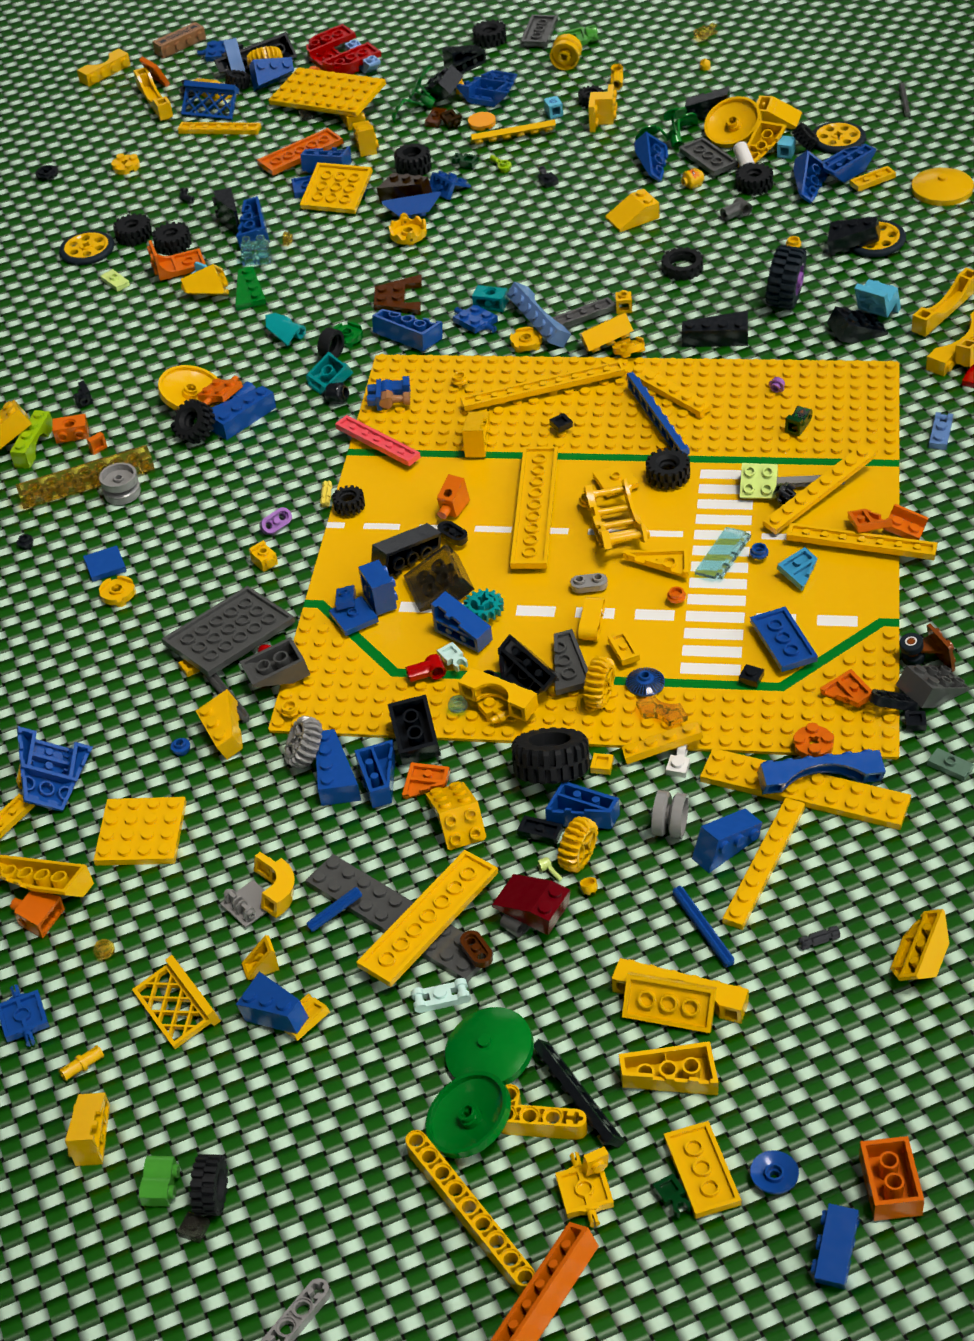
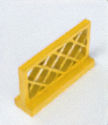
(192, 995)

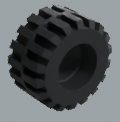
(412, 159)

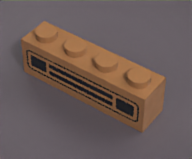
(179, 40)

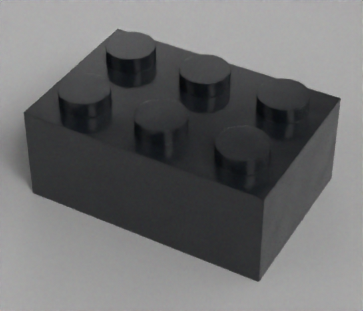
(414, 729)

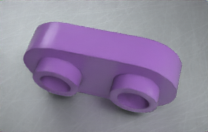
(274, 520)

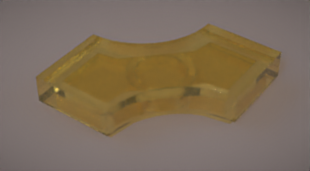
(654, 708)

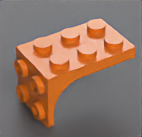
(175, 265)

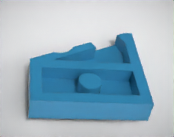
(798, 567)

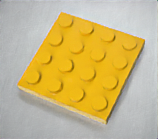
(336, 188)
(140, 831)

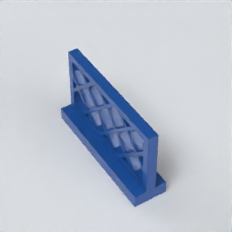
(213, 88)

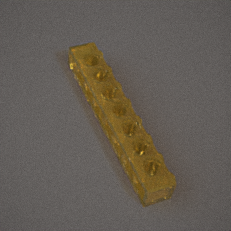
(79, 477)

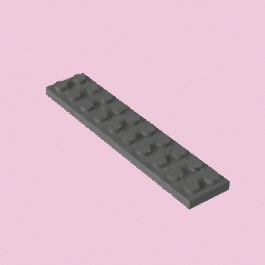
(382, 907)

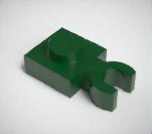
(467, 160)
(672, 1193)

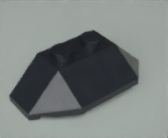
(523, 667)

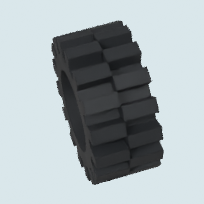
(238, 78)
(584, 94)
(805, 136)
(343, 505)

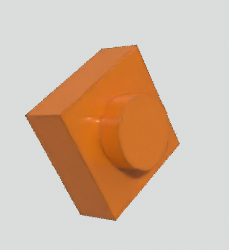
(97, 443)

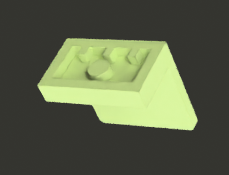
(758, 480)

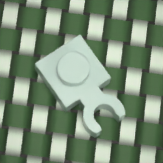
(453, 655)

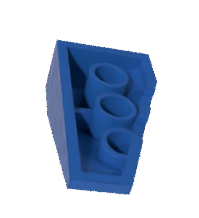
(652, 155)
(809, 175)

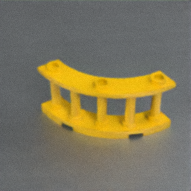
(601, 528)

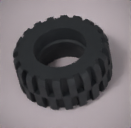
(550, 755)

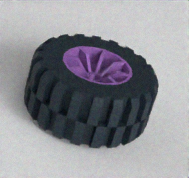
(786, 277)

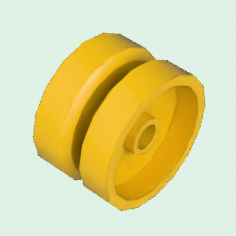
(565, 52)

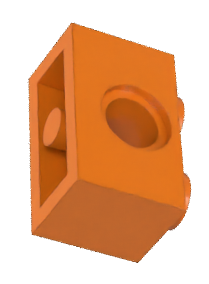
(70, 428)

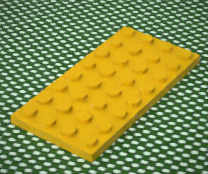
(327, 92)

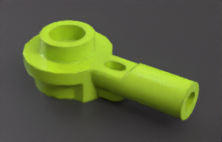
(503, 165)

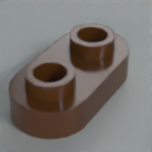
(476, 951)

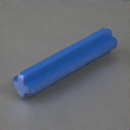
(334, 909)

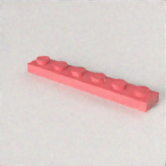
(378, 440)

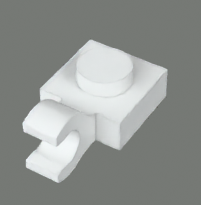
(678, 764)

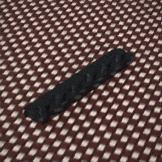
(582, 1099)

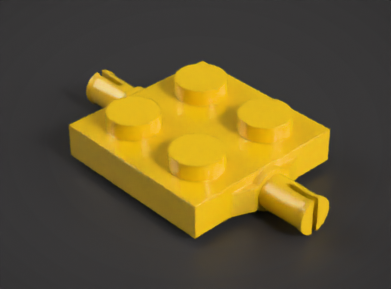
(583, 1193)

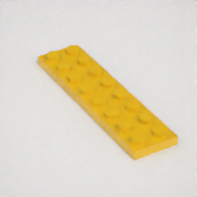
(427, 918)

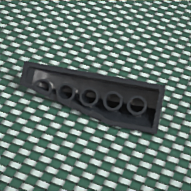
(280, 41)

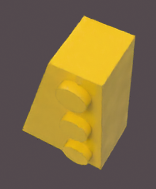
(365, 138)
(606, 333)
(222, 723)

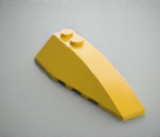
(46, 875)

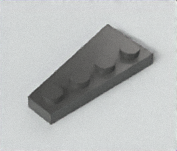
(569, 663)

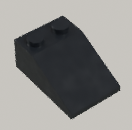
(226, 209)

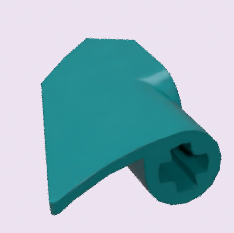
(284, 328)

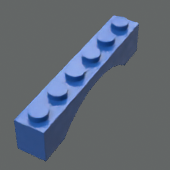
(860, 766)

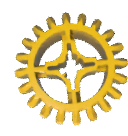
(264, 53)
(599, 682)
(577, 844)

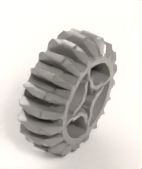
(303, 742)

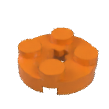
(810, 733)

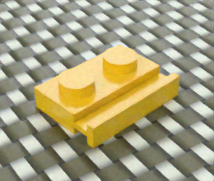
(316, 1012)

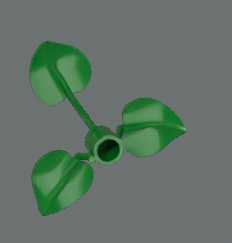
(426, 99)
(674, 135)

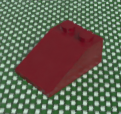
(533, 901)

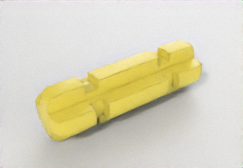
(326, 493)

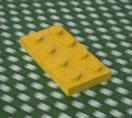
(669, 1002)
(702, 1169)

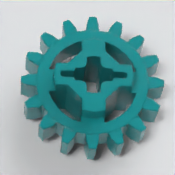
(485, 604)

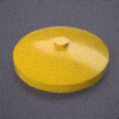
(732, 121)
(942, 186)
(182, 384)

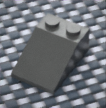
(276, 665)

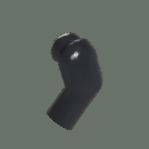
(184, 196)

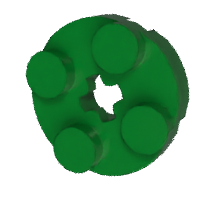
(352, 333)

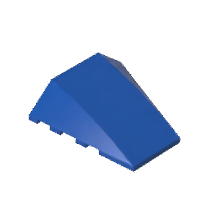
(488, 88)
(49, 769)

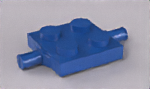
(213, 50)
(475, 319)
(22, 1015)

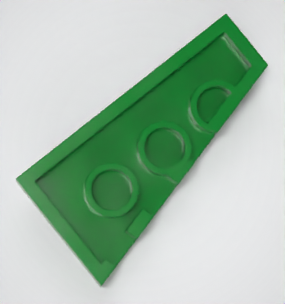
(248, 289)

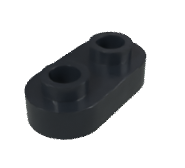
(453, 533)

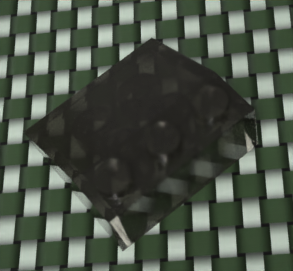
(438, 574)

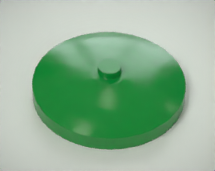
(491, 1042)
(468, 1114)

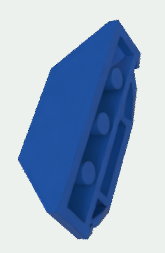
(849, 162)
(412, 205)

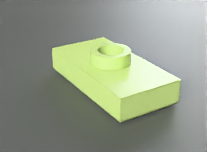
(115, 280)

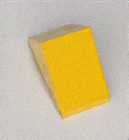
(261, 959)

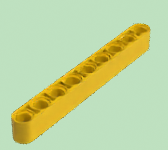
(465, 1202)

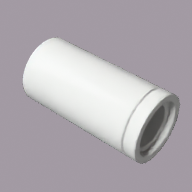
(743, 153)

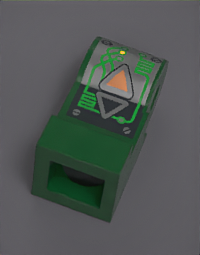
(800, 418)

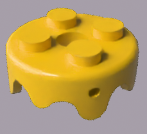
(407, 230)

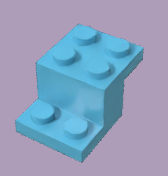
(877, 298)

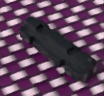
(819, 937)

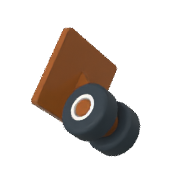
(914, 648)

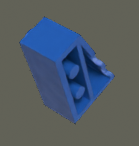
(310, 157)
(575, 801)
(271, 1006)

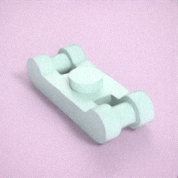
(440, 996)

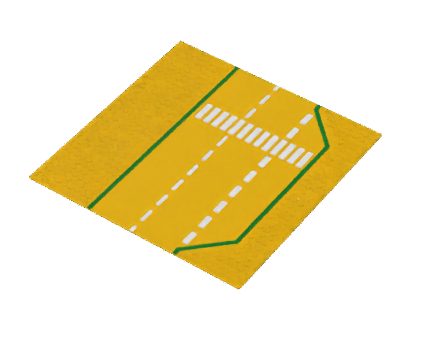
(698, 644)

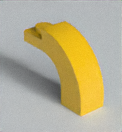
(280, 895)

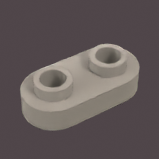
(589, 583)

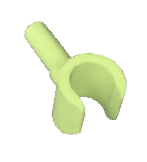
(545, 864)

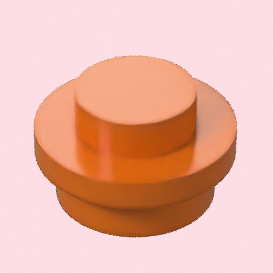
(676, 595)

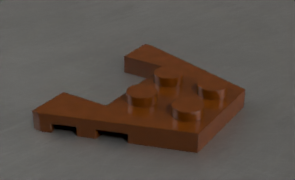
(392, 295)

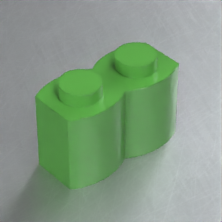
(158, 1181)

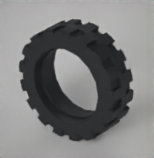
(682, 254)

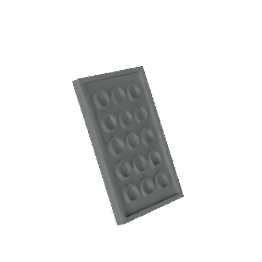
(228, 631)

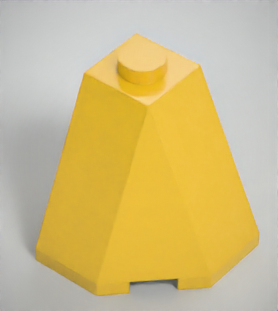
(206, 281)

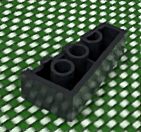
(716, 331)

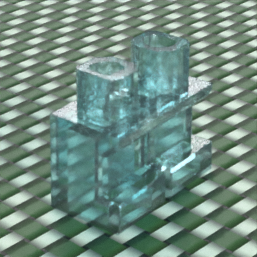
(255, 251)

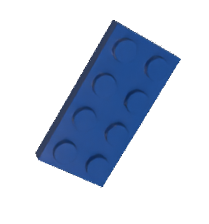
(783, 639)

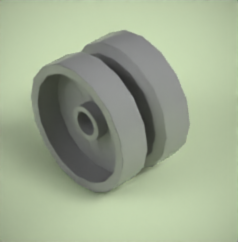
(120, 483)
(670, 814)

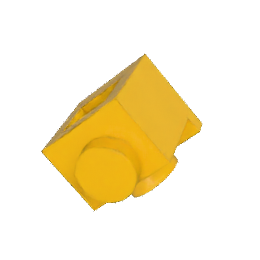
(623, 297)
(263, 556)

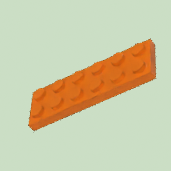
(290, 155)

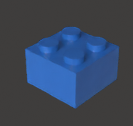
(378, 587)

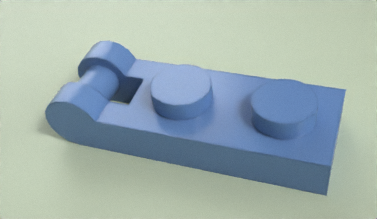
(941, 431)

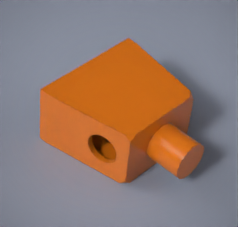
(452, 497)
(37, 911)

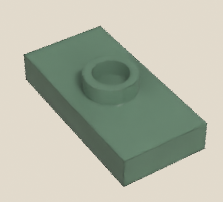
(950, 764)

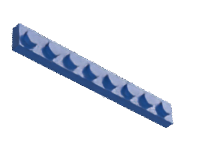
(655, 414)

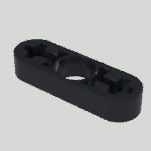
(893, 700)

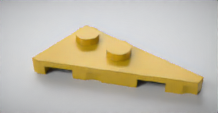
(667, 560)

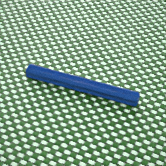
(703, 926)

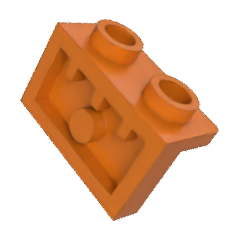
(906, 523)

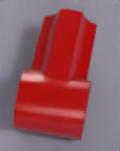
(431, 667)

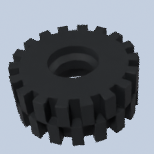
(489, 33)
(754, 179)
(132, 229)
(171, 238)
(185, 417)
(668, 468)
(208, 1185)

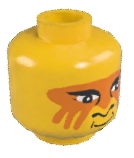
(692, 178)

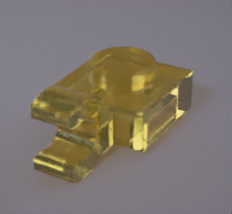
(705, 32)

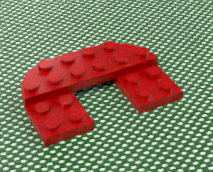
(326, 57)

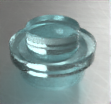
(457, 704)

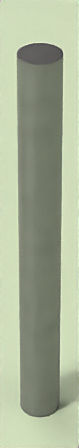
(904, 100)

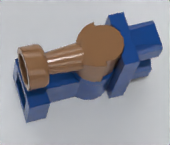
(387, 392)

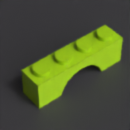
(24, 450)

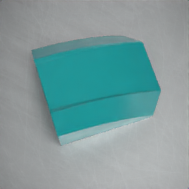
(327, 371)

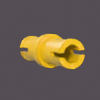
(81, 1063)

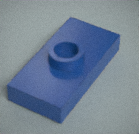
(345, 597)

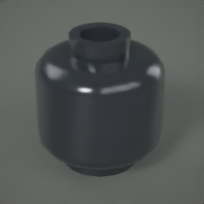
(336, 393)

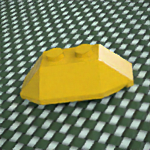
(922, 947)

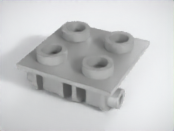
(245, 903)

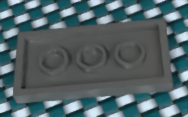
(539, 30)
(708, 156)

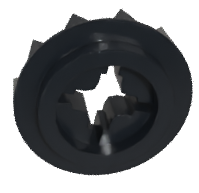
(46, 172)

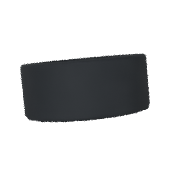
(324, 341)

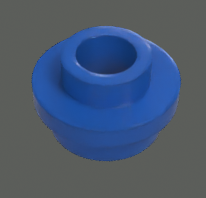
(759, 551)
(180, 746)

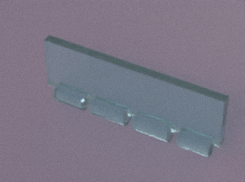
(723, 553)

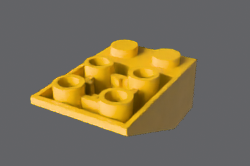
(778, 111)

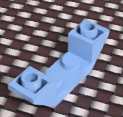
(370, 64)

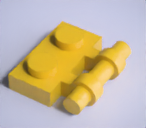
(494, 709)

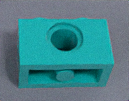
(490, 298)

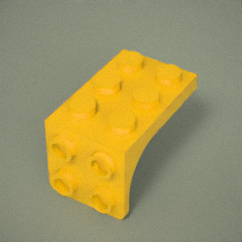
(457, 814)

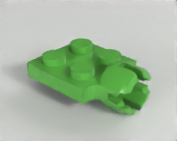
(585, 35)

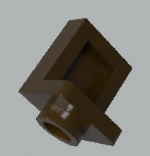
(451, 119)

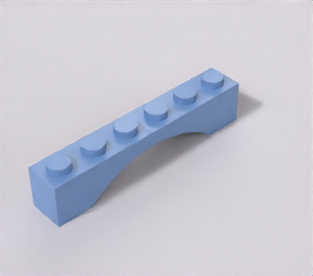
(549, 328)

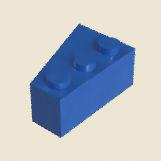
(269, 71)
(460, 623)
(377, 769)
(725, 838)
(835, 1246)

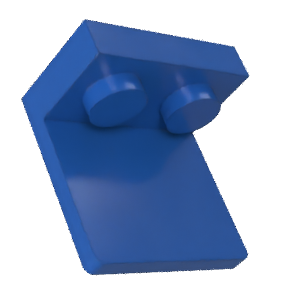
(446, 183)

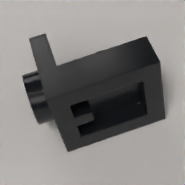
(83, 397)

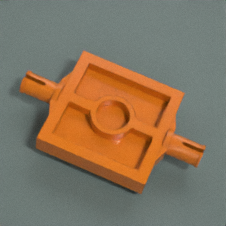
(219, 390)

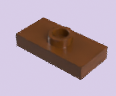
(433, 118)

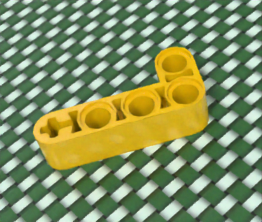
(574, 1119)

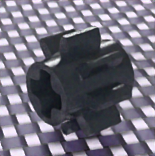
(784, 492)

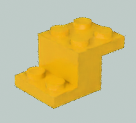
(602, 108)

